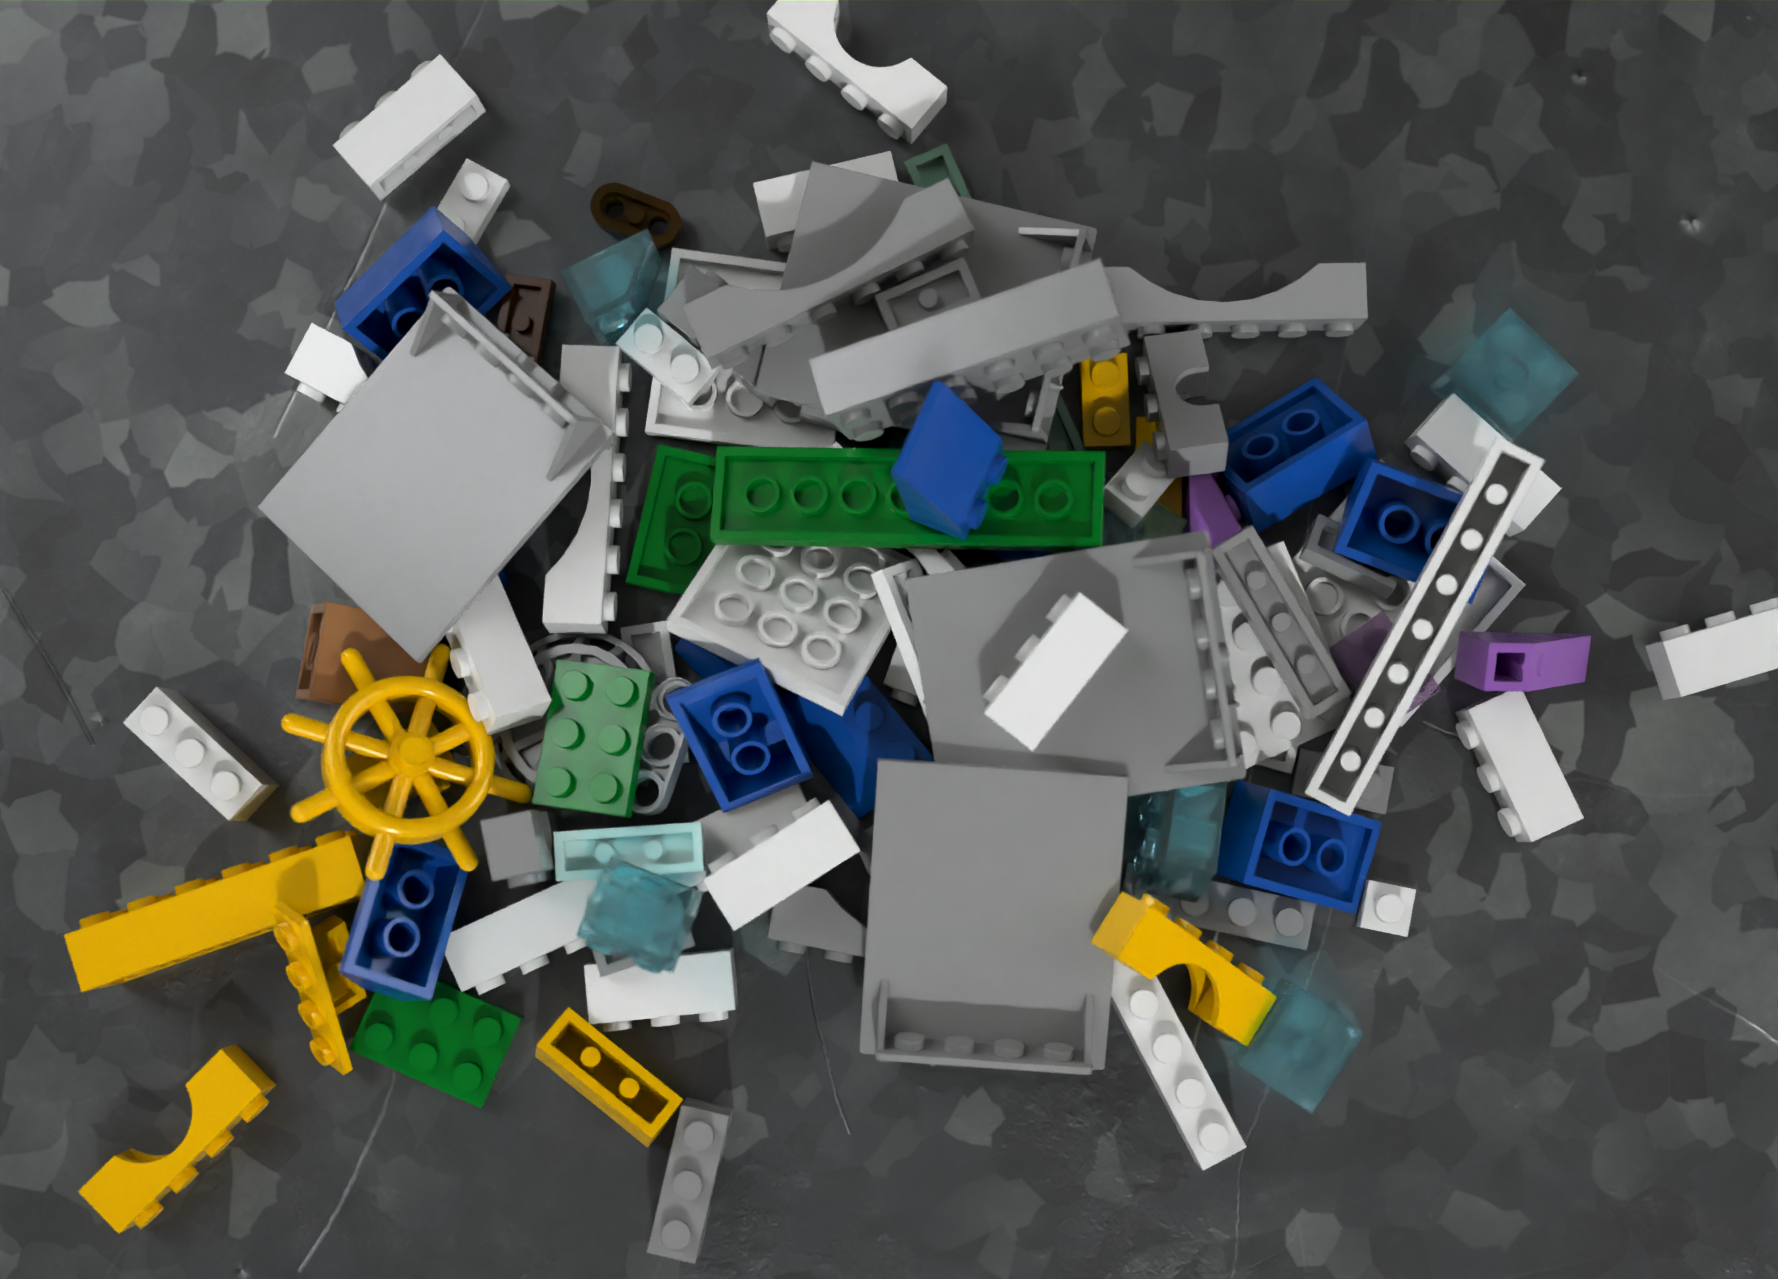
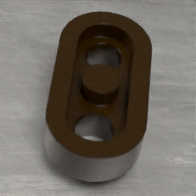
(639, 214)

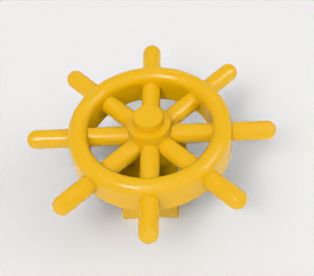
(411, 762)

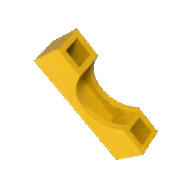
(1149, 942)
(221, 1096)

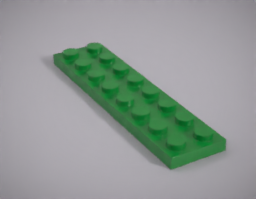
(853, 501)

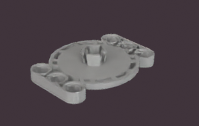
(525, 741)

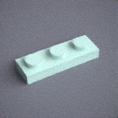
(650, 847)

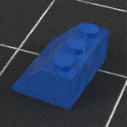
(395, 288)
(1293, 453)
(1395, 519)
(850, 744)
(405, 923)

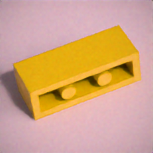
(608, 1077)

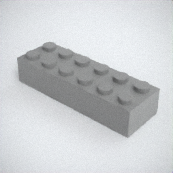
(972, 350)

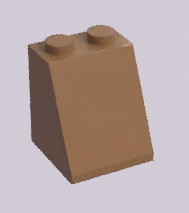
(341, 627)

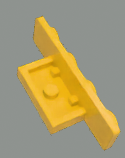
(313, 971)

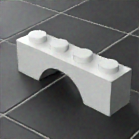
(899, 95)

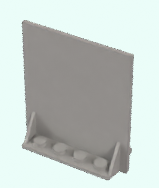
(847, 216)
(436, 472)
(1148, 712)
(989, 915)

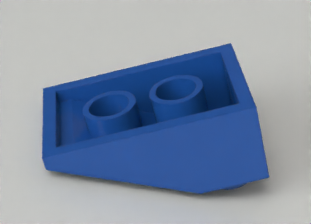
(949, 465)
(741, 734)
(1296, 847)

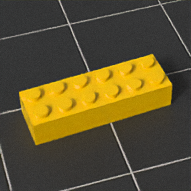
(217, 911)

